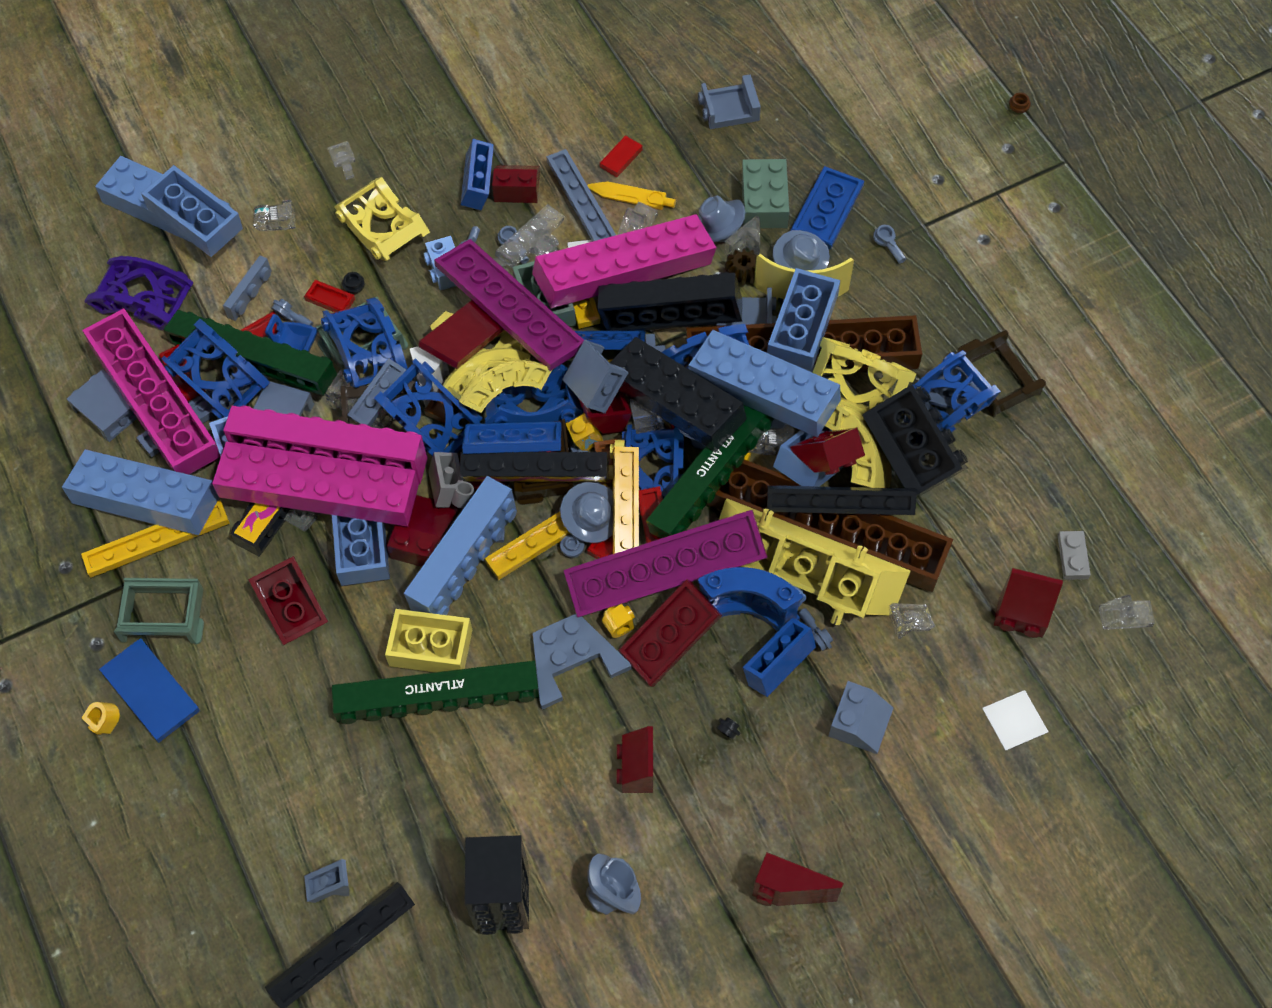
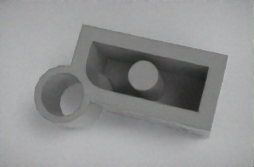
(446, 481)

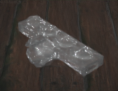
(532, 237)

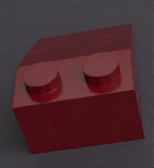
(424, 532)
(288, 600)
(1027, 603)
(791, 884)

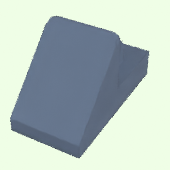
(327, 882)

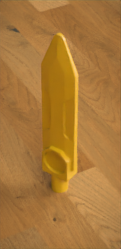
(632, 194)

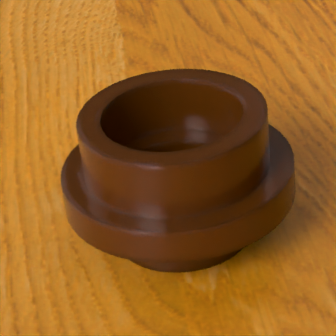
(1019, 103)

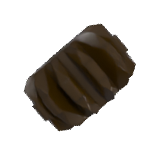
(743, 265)

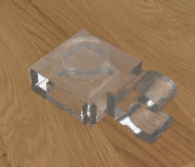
(342, 157)

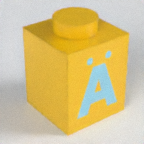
(583, 433)

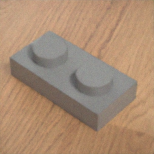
(1073, 555)

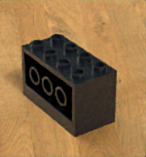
(900, 445)
(497, 884)

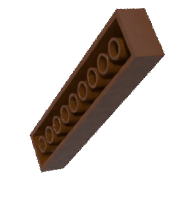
(890, 337)
(882, 534)

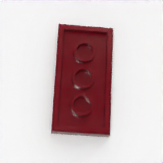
(461, 335)
(670, 633)

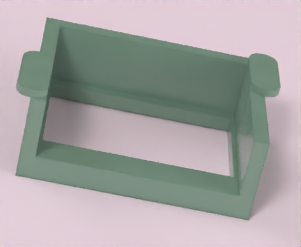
(331, 351)
(193, 624)

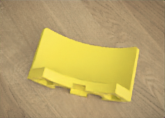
(779, 277)
(873, 468)

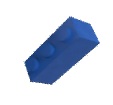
(477, 174)
(779, 657)

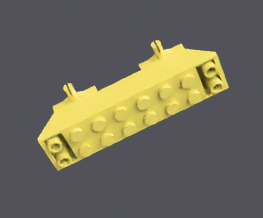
(833, 571)

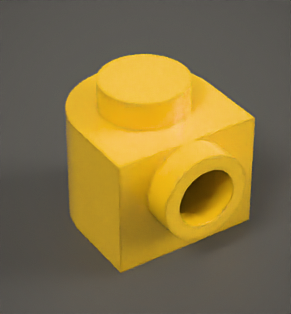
(618, 620)
(101, 717)

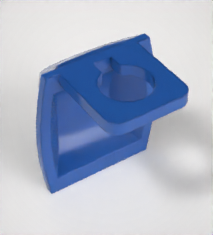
(294, 334)

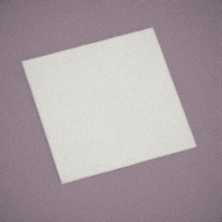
(1015, 720)

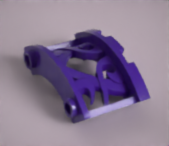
(126, 268)

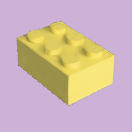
(428, 641)

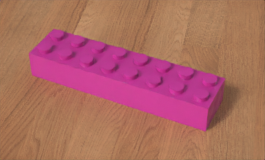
(623, 258)
(151, 393)
(326, 438)
(316, 483)

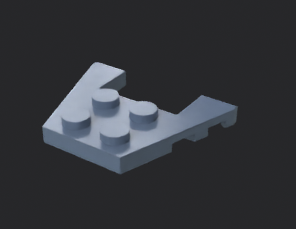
(569, 646)

